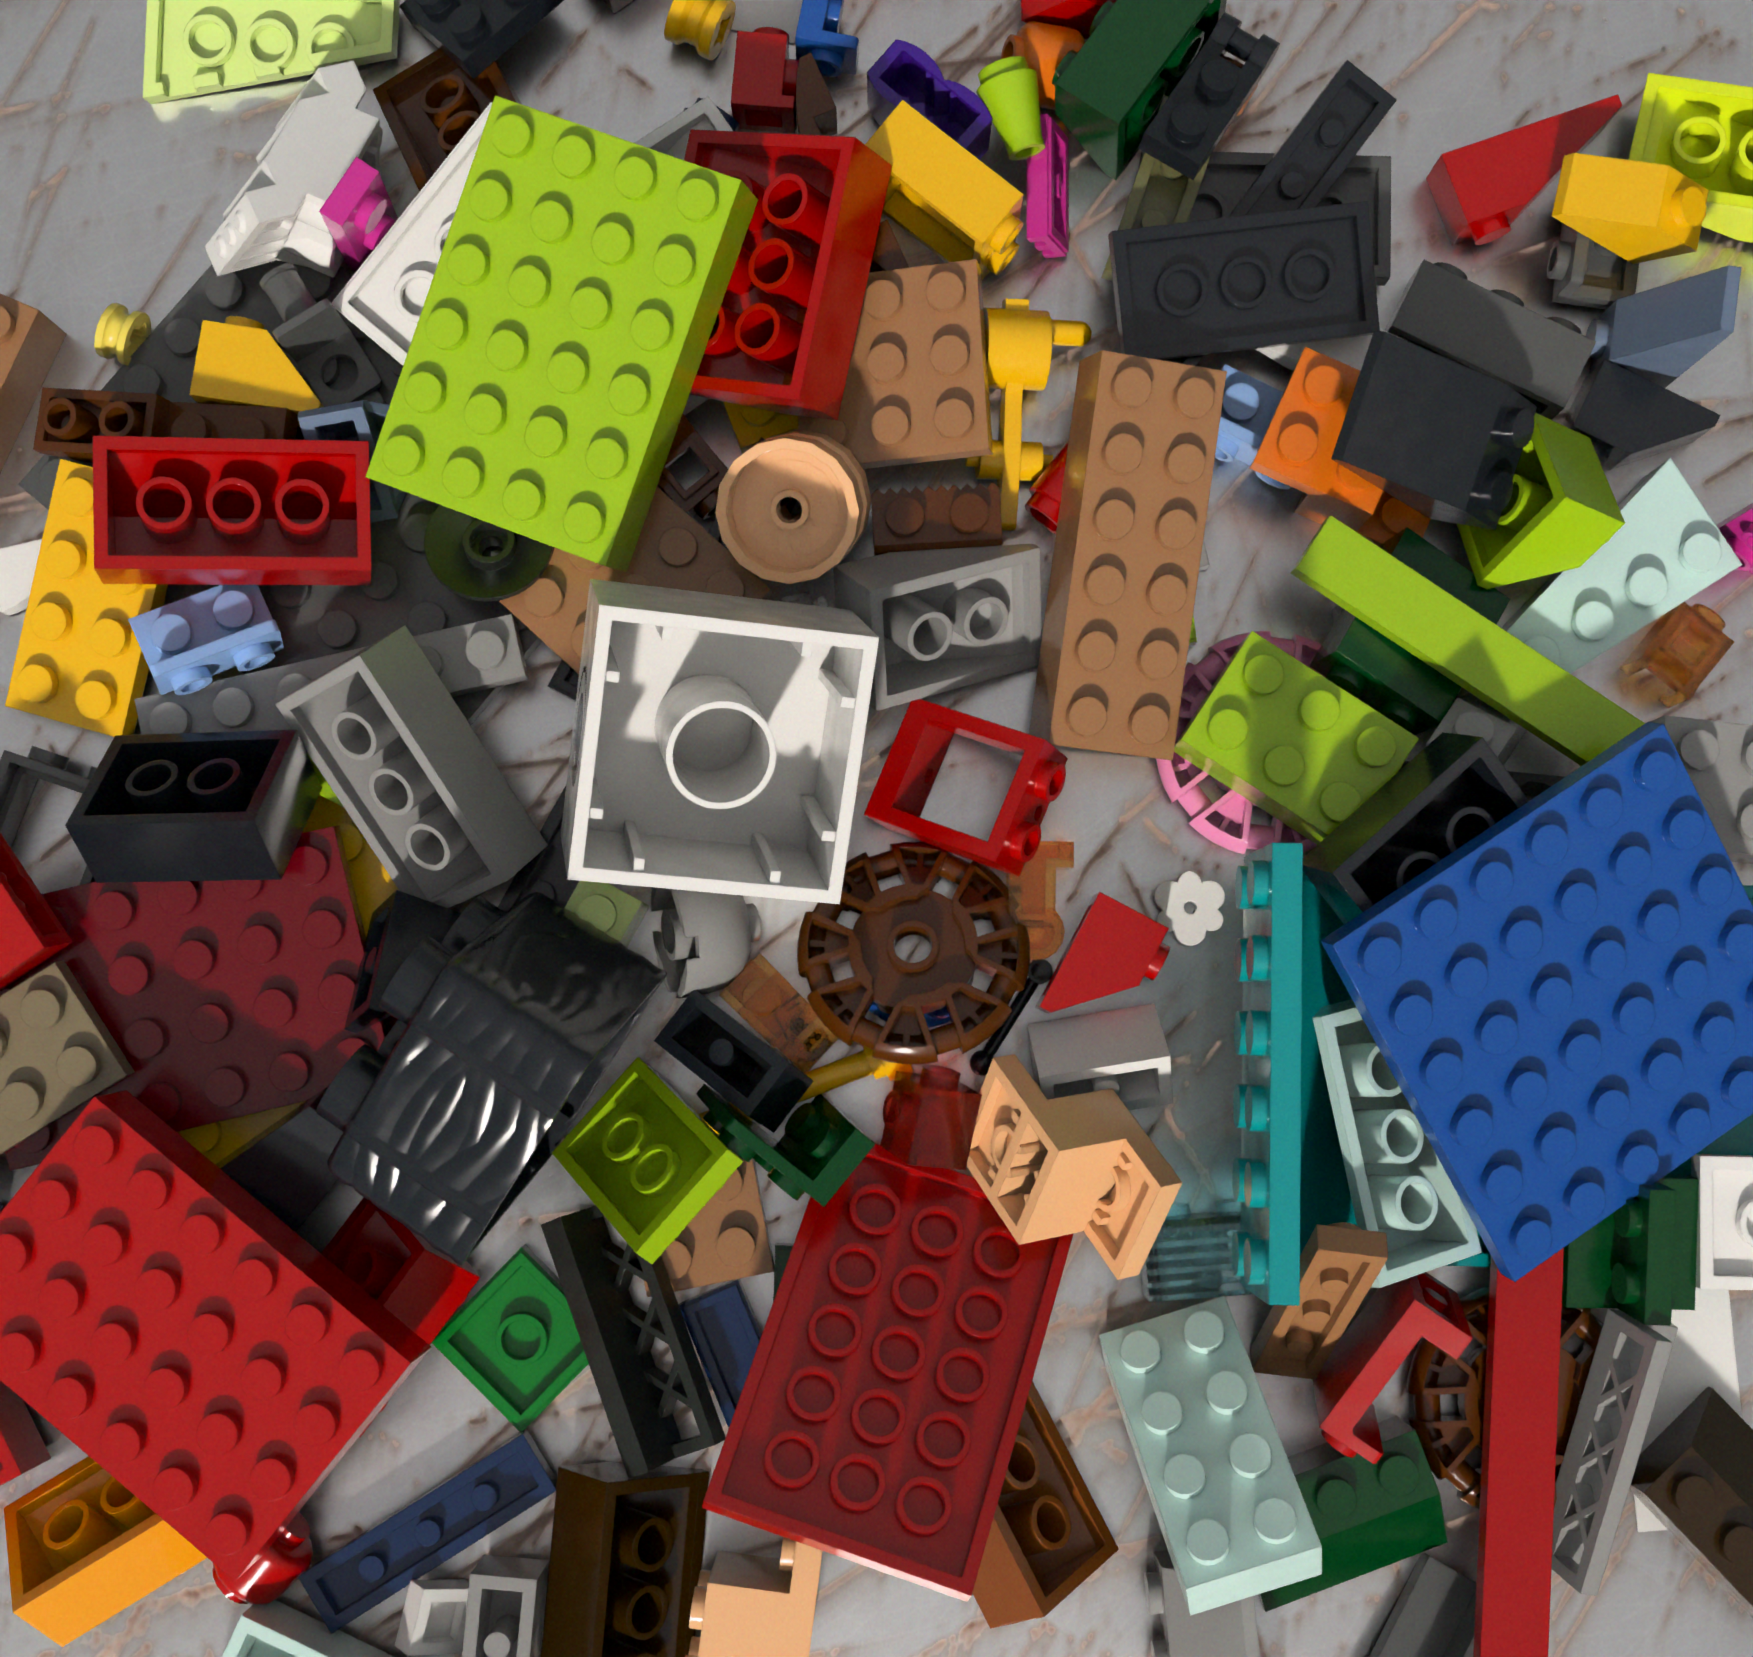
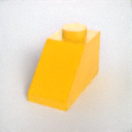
(1630, 206)
(246, 367)

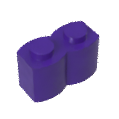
(914, 77)

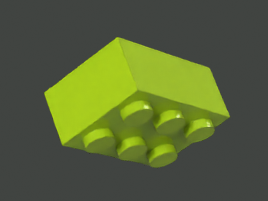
(1292, 740)

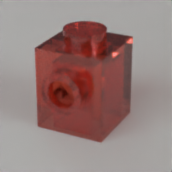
(930, 1118)

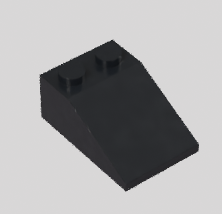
(1434, 433)

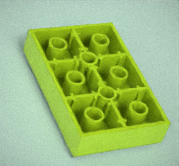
(562, 333)

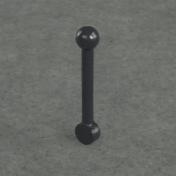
(1039, 973)

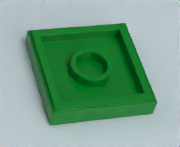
(516, 1339)

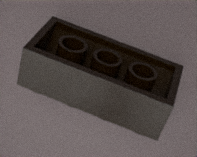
(1702, 1490)
(624, 1561)

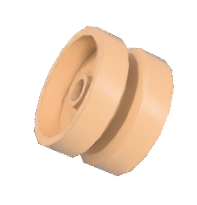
(755, 498)

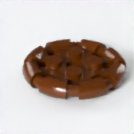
(921, 987)
(1435, 1373)

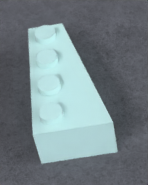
(1644, 571)

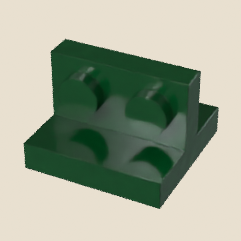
(1639, 1255)

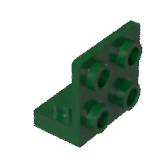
(812, 1156)

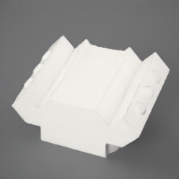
(297, 171)

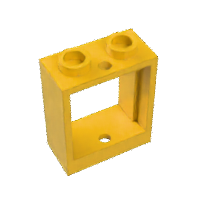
(946, 193)

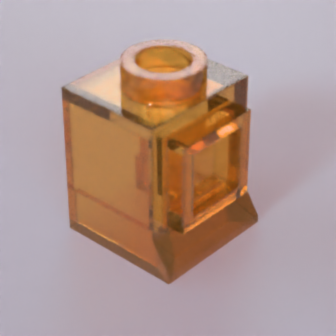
(1701, 629)

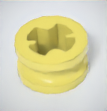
(120, 332)

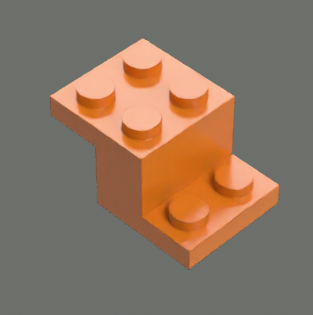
(1301, 446)

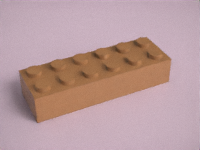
(1127, 554)

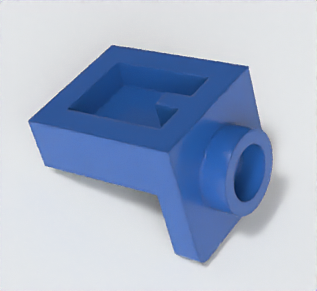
(820, 35)

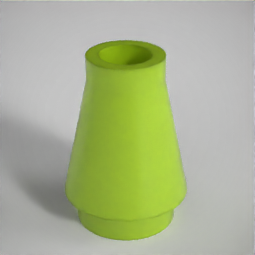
(1013, 101)

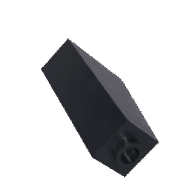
(288, 1163)

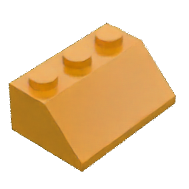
(87, 1551)

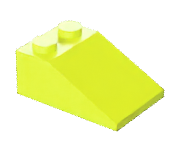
(1706, 136)

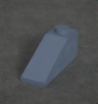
(1667, 326)

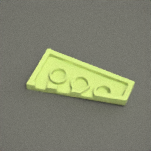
(244, 43)

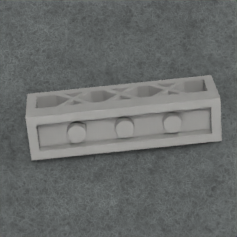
(1606, 1445)

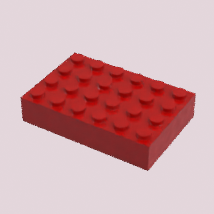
(187, 1332)

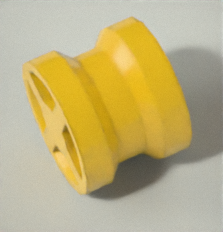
(700, 24)

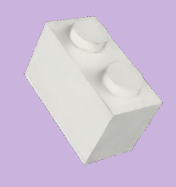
(1103, 1052)

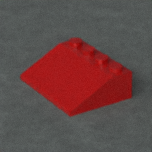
(800, 272)

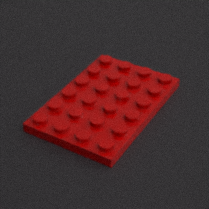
(892, 1376)

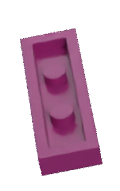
(358, 213)

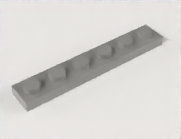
(463, 656)

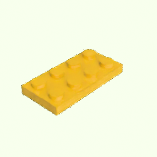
(76, 640)

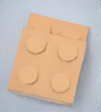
(1070, 1167)
(756, 1604)

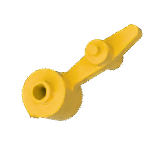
(1019, 360)

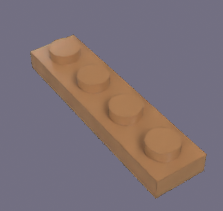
(1334, 1279)

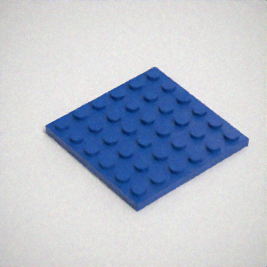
(1566, 998)

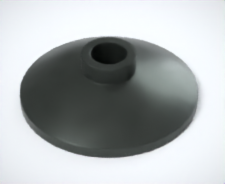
(454, 555)

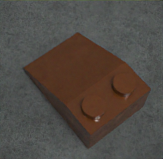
(435, 107)

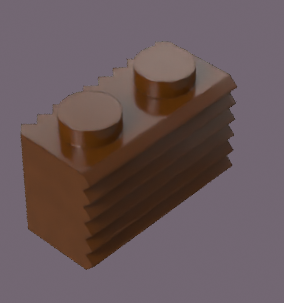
(936, 518)

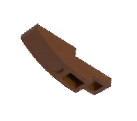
(74, 416)

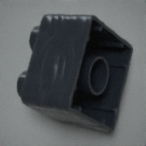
(484, 1065)

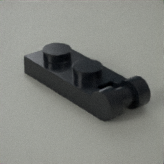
(1208, 97)

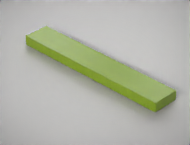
(1461, 643)

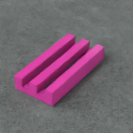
(1049, 193)

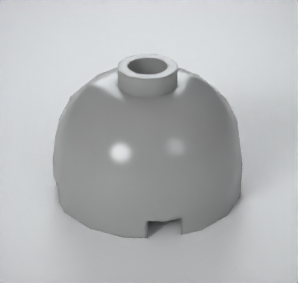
(703, 938)

